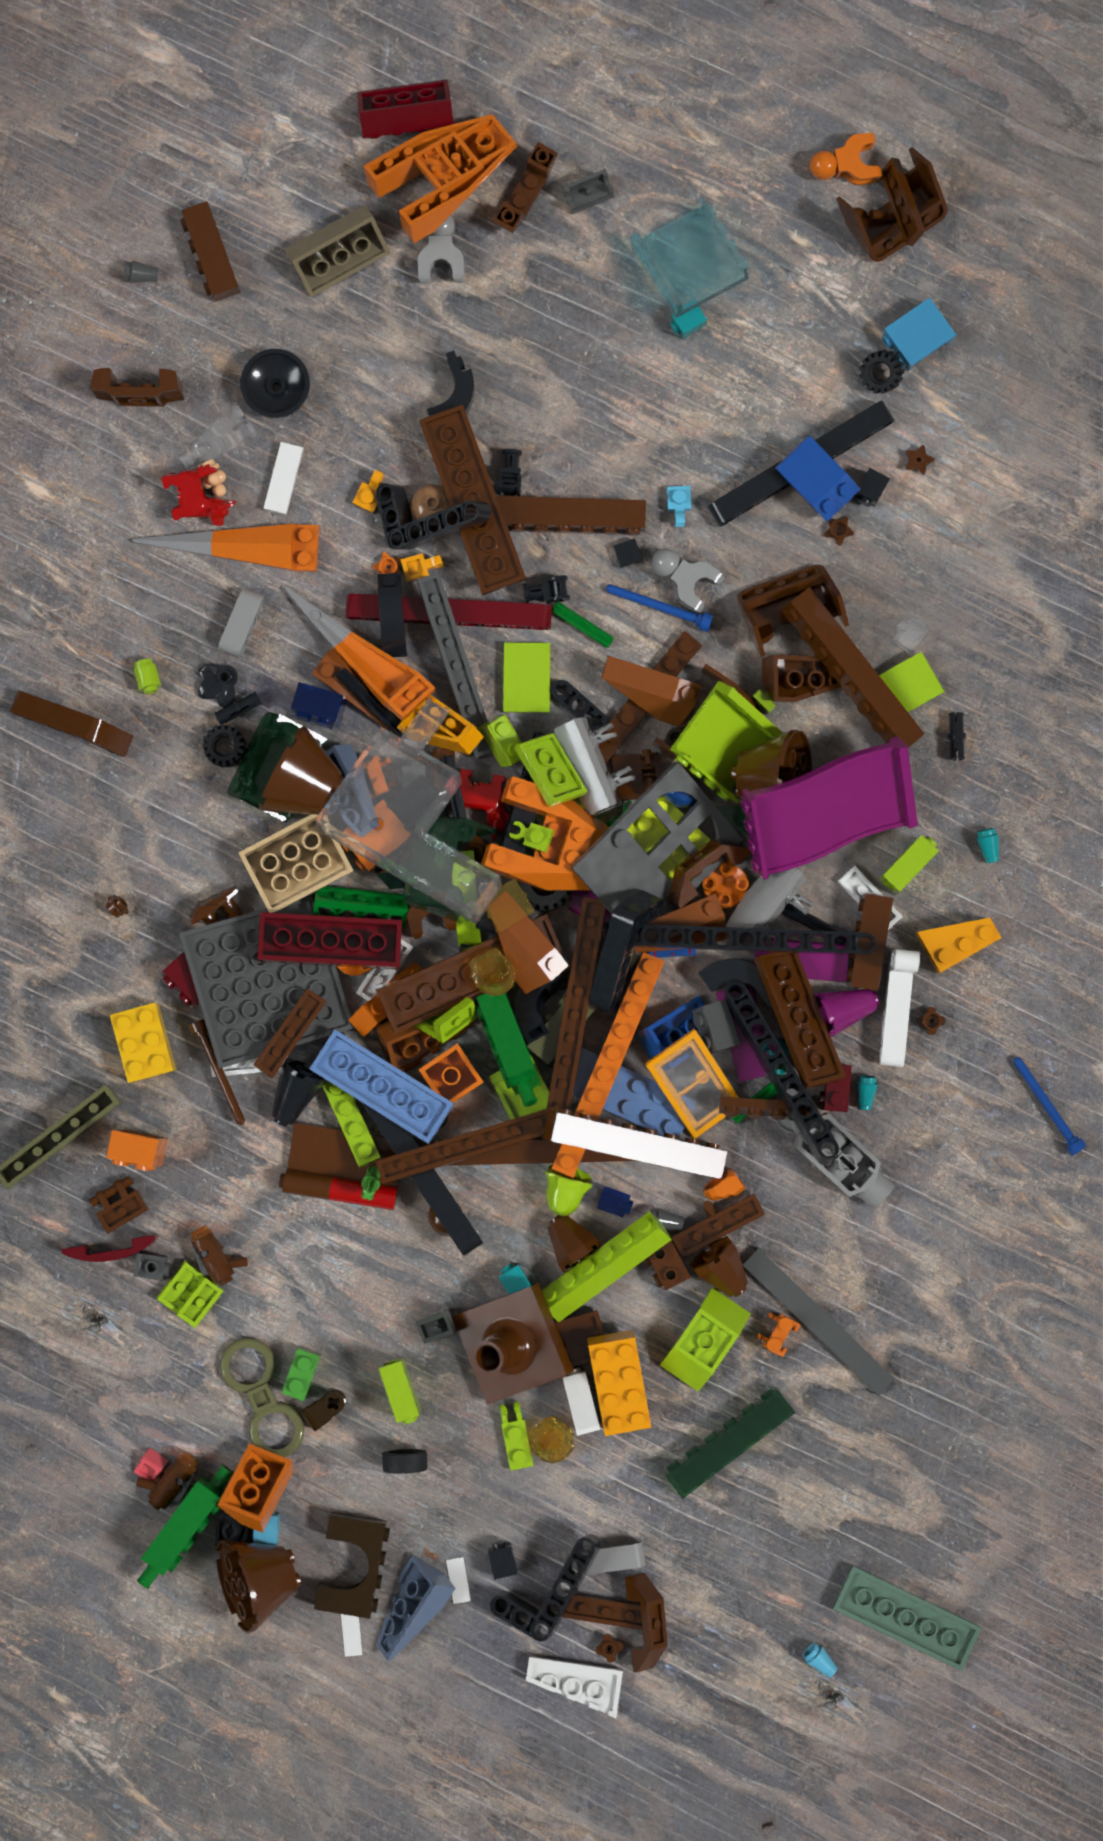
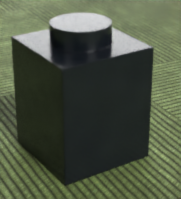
(871, 488)
(502, 1560)

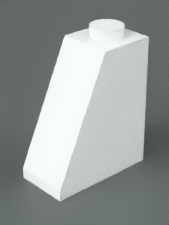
(581, 1402)

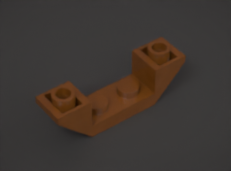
(527, 189)
(682, 889)
(642, 1590)

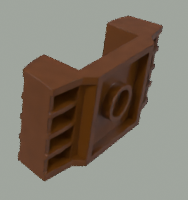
(105, 387)

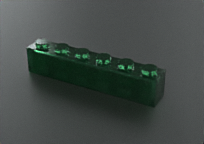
(728, 1443)

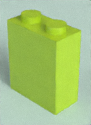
(909, 864)
(400, 1391)

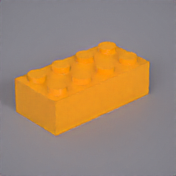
(619, 1382)

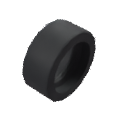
(404, 1461)

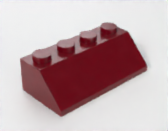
(405, 109)

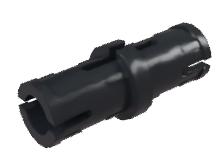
(238, 708)
(956, 736)

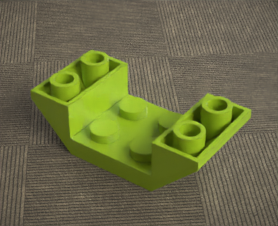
(706, 1340)

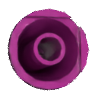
(845, 1008)

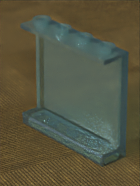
(691, 259)

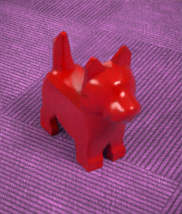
(192, 496)
(485, 798)

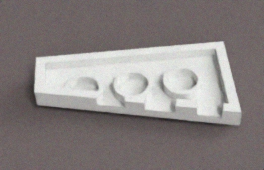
(580, 1682)

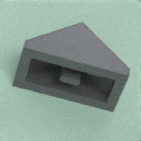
(437, 1326)

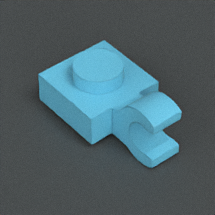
(679, 501)

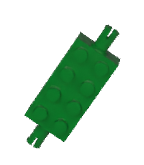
(508, 1046)
(179, 1531)

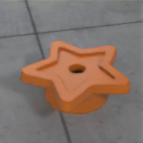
(387, 560)

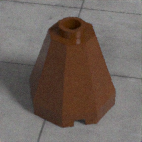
(571, 1242)
(721, 1267)

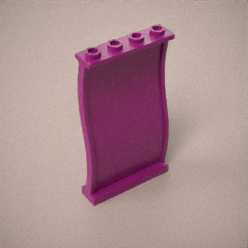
(829, 807)

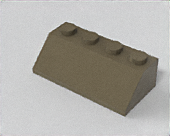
(337, 250)

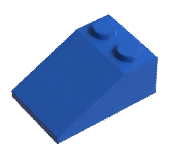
(817, 478)
(669, 1028)

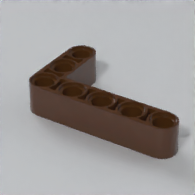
(72, 722)

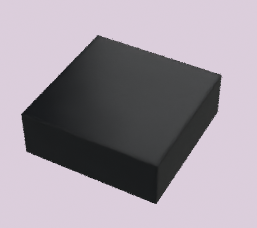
(627, 553)

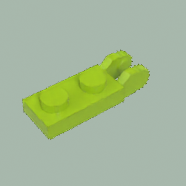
(516, 1439)

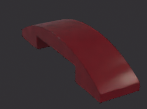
(82, 1252)

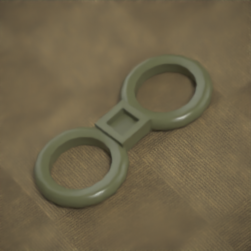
(261, 1395)

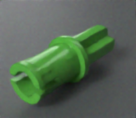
(370, 1183)

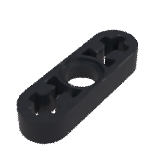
(569, 690)

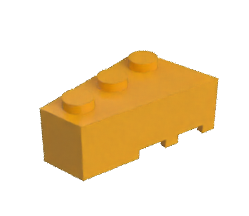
(454, 732)
(956, 942)

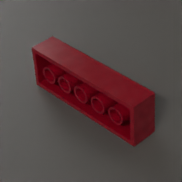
(329, 941)

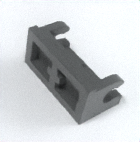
(588, 191)

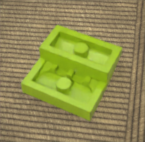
(913, 682)
(189, 1294)

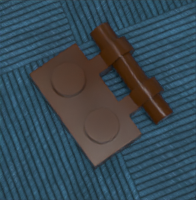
(121, 1211)

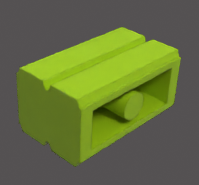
(501, 739)

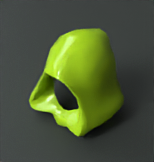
(566, 1194)

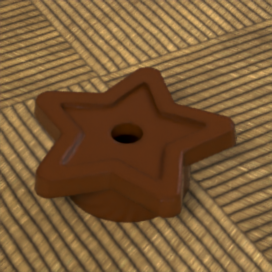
(914, 464)
(839, 536)

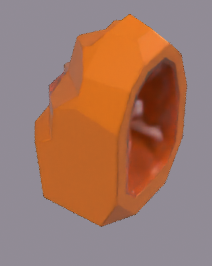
(728, 1186)

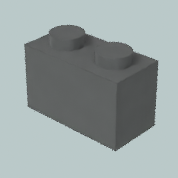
(716, 1026)

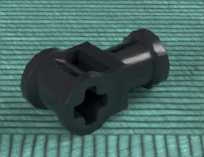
(510, 476)
(547, 590)

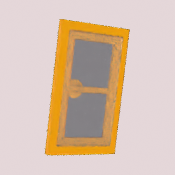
(691, 1082)

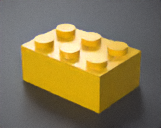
(143, 1042)

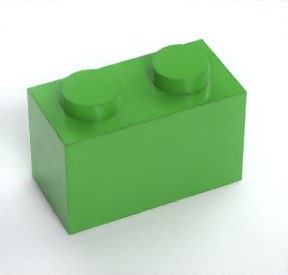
(301, 1373)

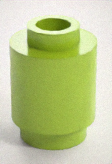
(147, 676)

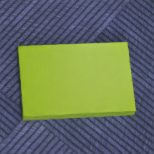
(526, 678)
(551, 769)

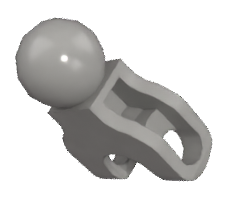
(441, 250)
(684, 576)

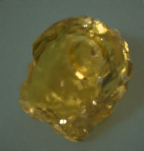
(493, 972)
(552, 1440)

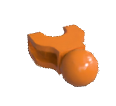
(846, 162)

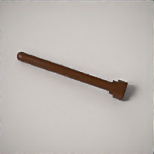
(200, 1030)

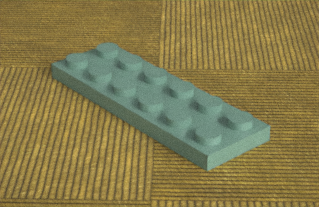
(907, 1618)

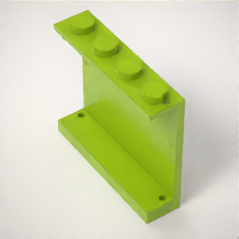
(717, 735)

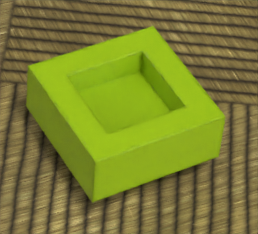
(764, 701)

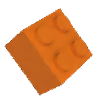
(451, 1074)

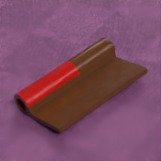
(326, 1169)

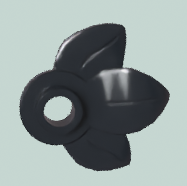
(215, 685)

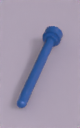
(702, 621)
(1073, 1142)

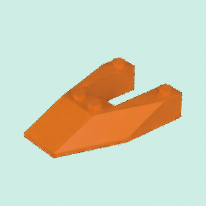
(451, 159)
(572, 837)

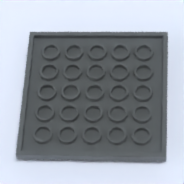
(251, 999)

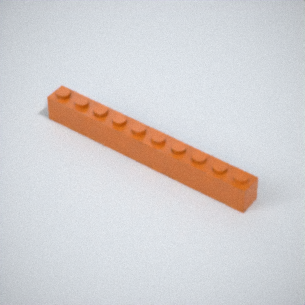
(612, 1055)

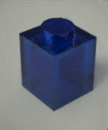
(614, 1201)

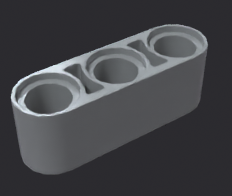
(241, 622)
(617, 1557)

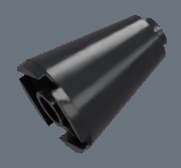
(294, 1091)

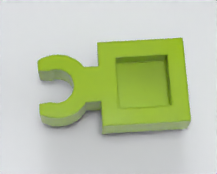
(535, 837)

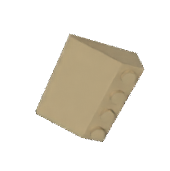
(294, 863)

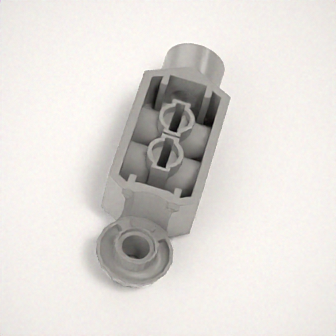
(855, 1168)

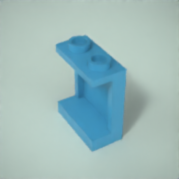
(918, 334)

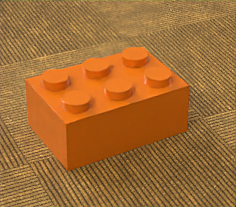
(136, 1148)

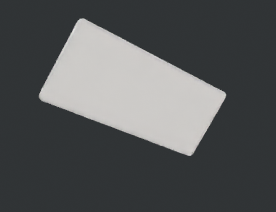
(458, 1578)
(351, 1635)

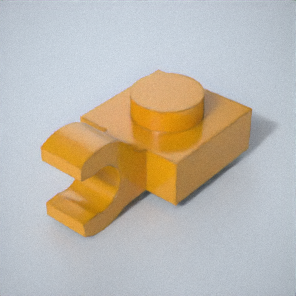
(366, 494)
(417, 566)

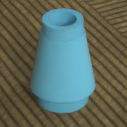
(819, 1659)

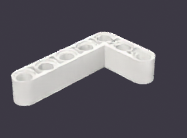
(900, 973)

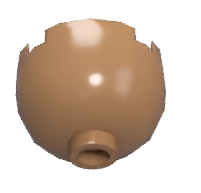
(428, 500)

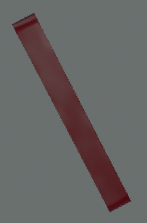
(465, 612)

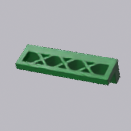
(360, 903)

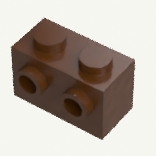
(668, 1266)

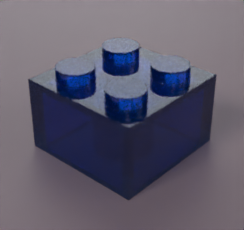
(318, 705)

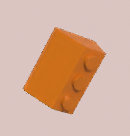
(256, 1487)

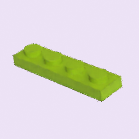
(352, 1125)

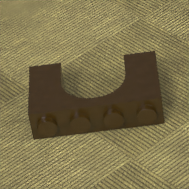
(359, 1598)

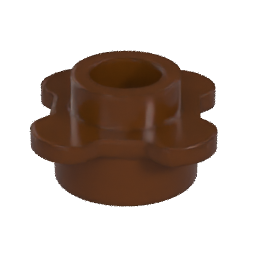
(117, 906)
(937, 1020)
(616, 1646)

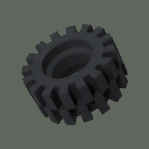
(868, 371)
(210, 745)

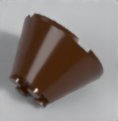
(773, 762)
(302, 778)
(255, 1580)

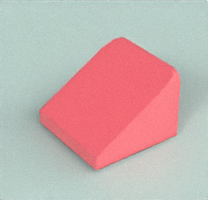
(150, 1465)

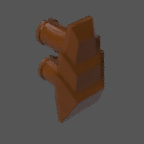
(205, 909)

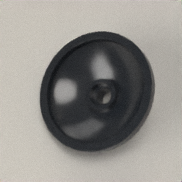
(273, 368)

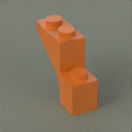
(372, 1013)

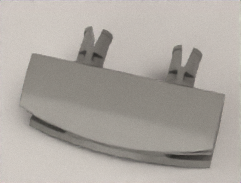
(583, 752)
(766, 901)

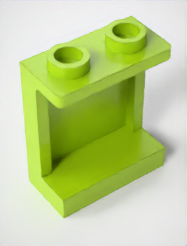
(449, 1022)
(514, 1103)

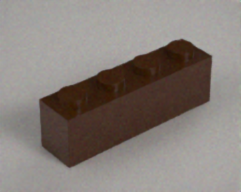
(210, 250)
(875, 920)

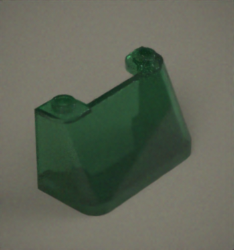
(260, 759)

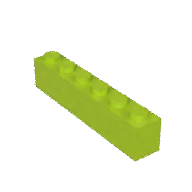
(605, 1266)

